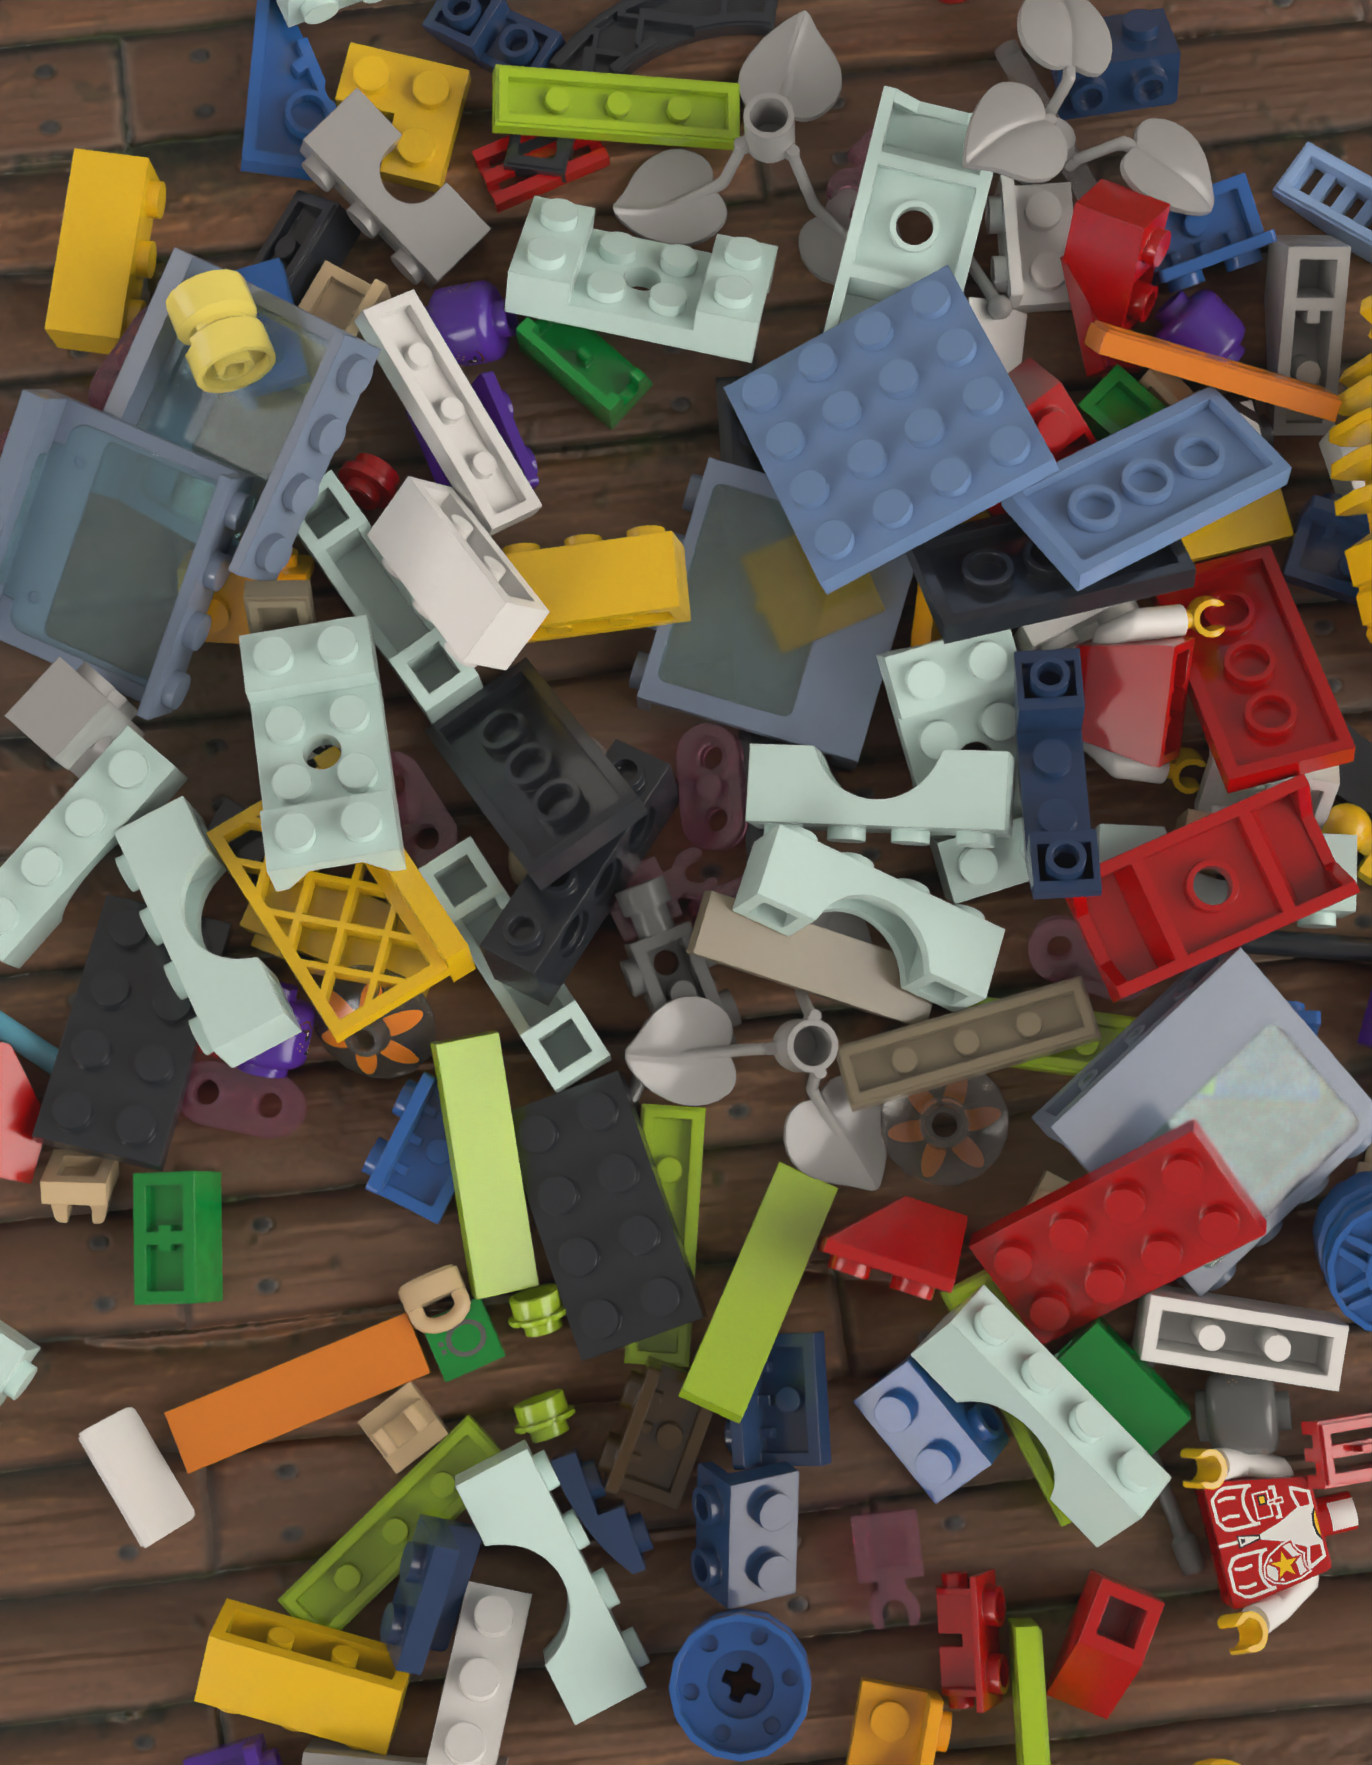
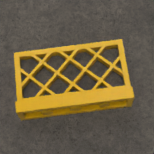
(410, 902)

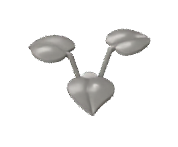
(781, 81)
(1028, 143)
(687, 1060)

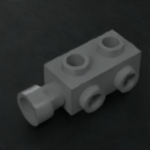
(658, 932)

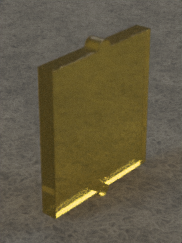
(795, 600)

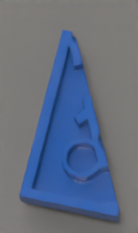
(283, 96)

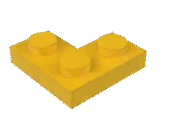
(420, 101)

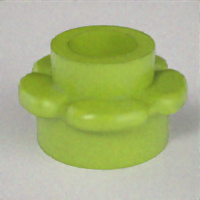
(537, 1310)
(543, 1415)

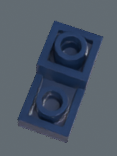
(492, 33)
(612, 1527)

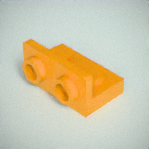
(897, 1725)

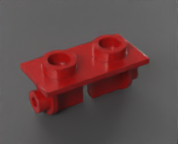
(977, 1664)

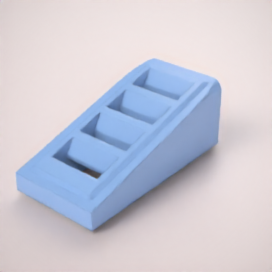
(1333, 218)

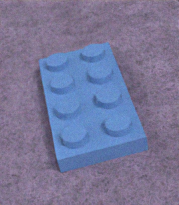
(1147, 487)

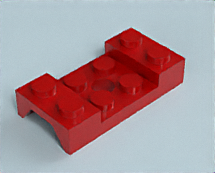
(1157, 927)

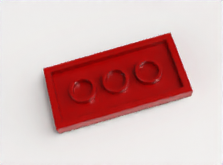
(1260, 680)
(1118, 1232)

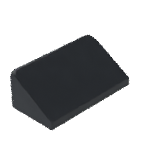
(306, 237)

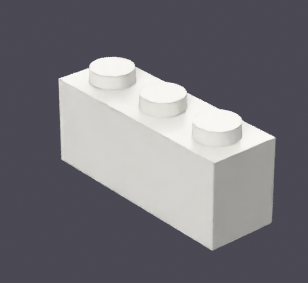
(457, 575)
(1241, 1337)

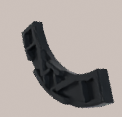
(629, 38)

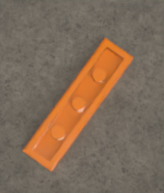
(1212, 370)
(297, 1392)

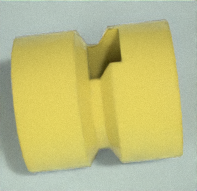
(220, 324)

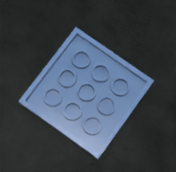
(890, 429)

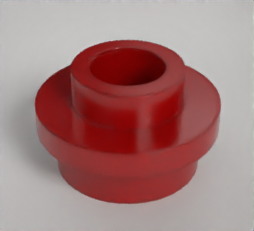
(369, 481)

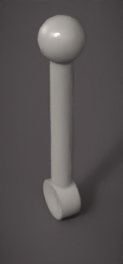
(999, 305)

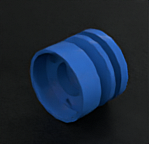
(1345, 1246)
(762, 1718)

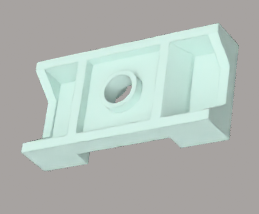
(909, 167)
(587, 276)
(312, 691)
(944, 701)

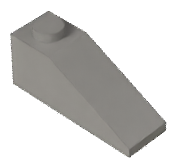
(1305, 320)

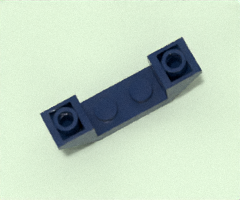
(1052, 775)

